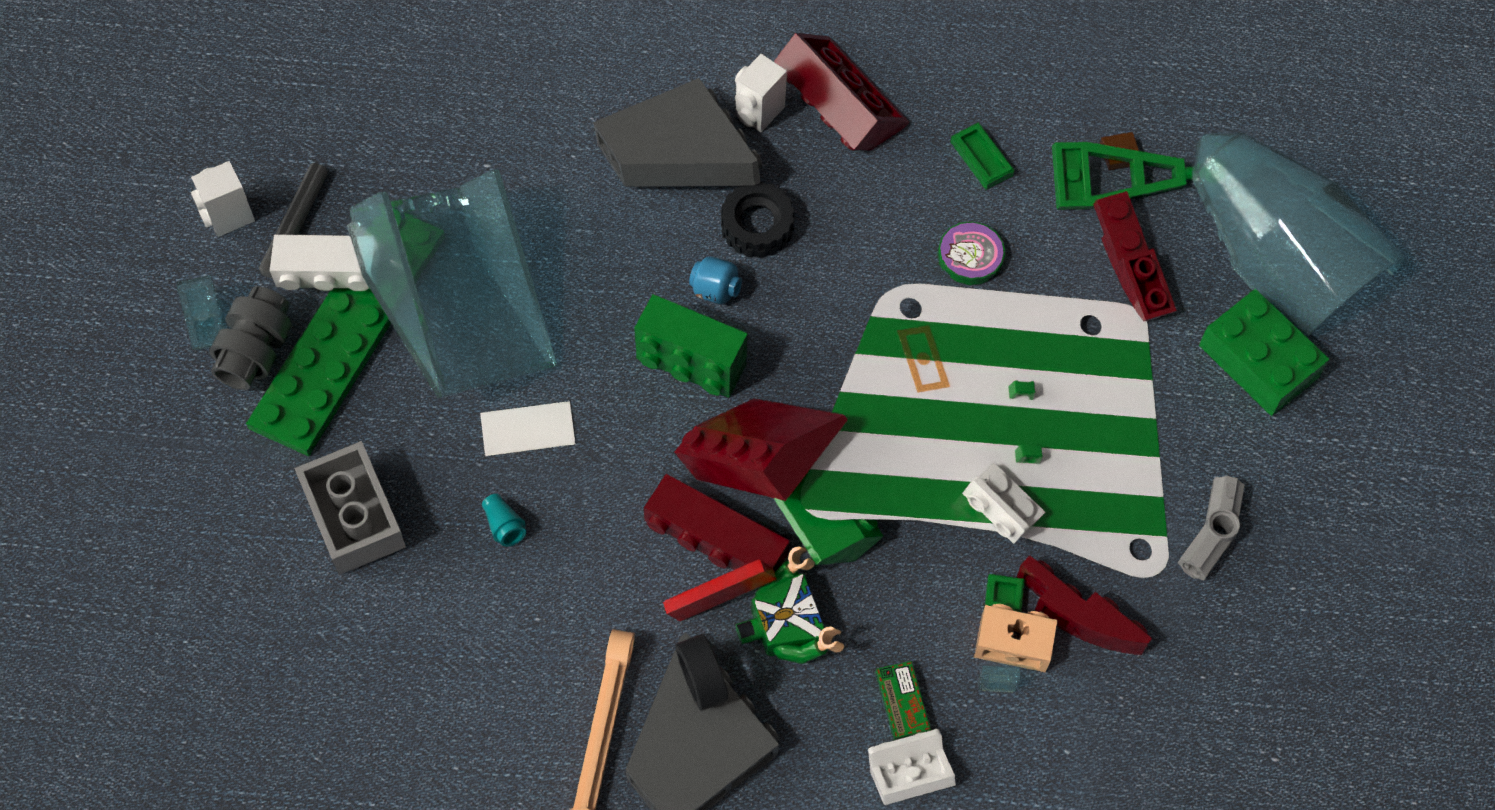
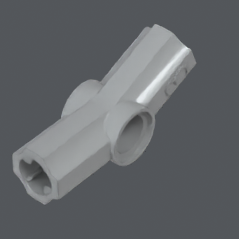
(1208, 544)

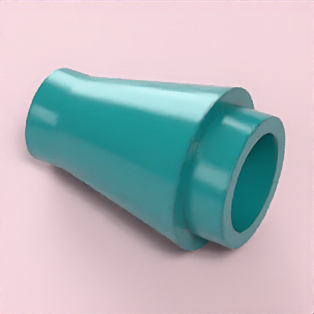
(504, 522)

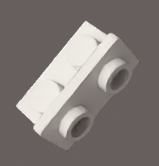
(1003, 503)

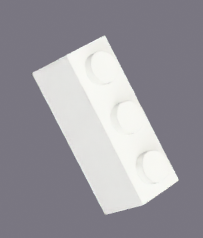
(315, 263)

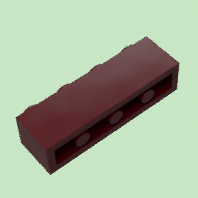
(711, 527)

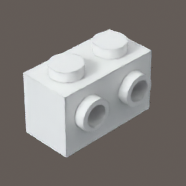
(760, 92)
(221, 199)

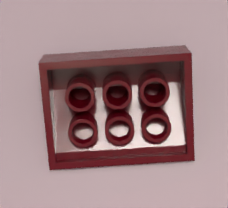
(759, 446)

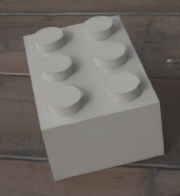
(350, 508)

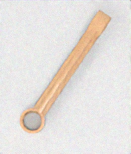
(616, 664)

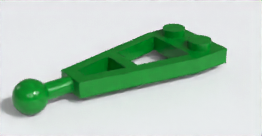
(1073, 173)

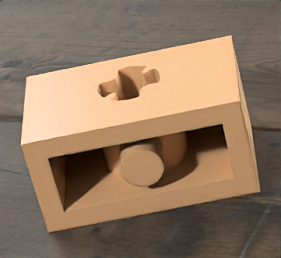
(996, 640)

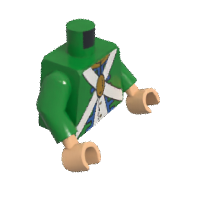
(788, 616)

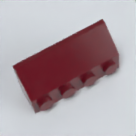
(840, 91)

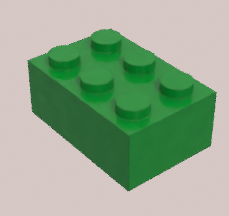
(690, 346)
(1263, 352)

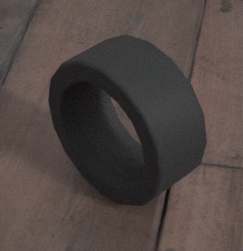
(701, 672)

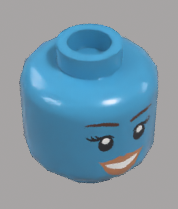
(715, 280)

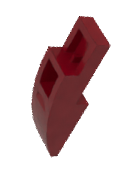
(1131, 258)
(1092, 620)

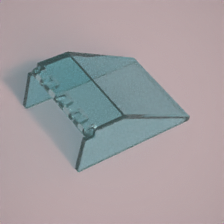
(454, 283)

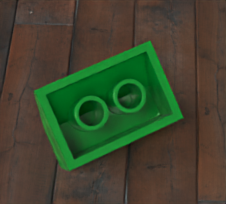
(829, 539)

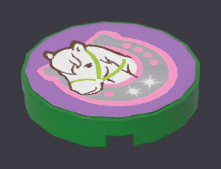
(971, 253)

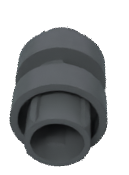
(245, 349)

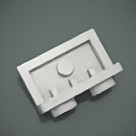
(910, 767)

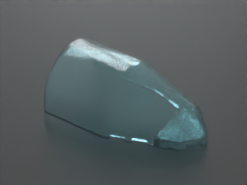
(1289, 228)

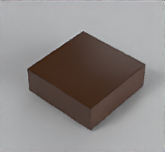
(1123, 140)

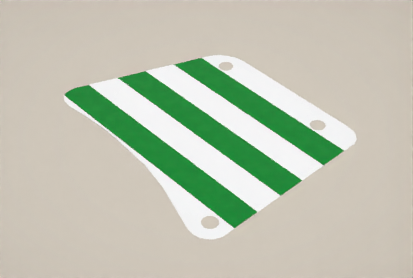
(920, 451)

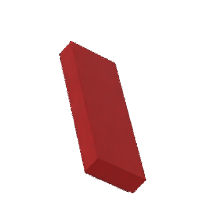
(719, 590)

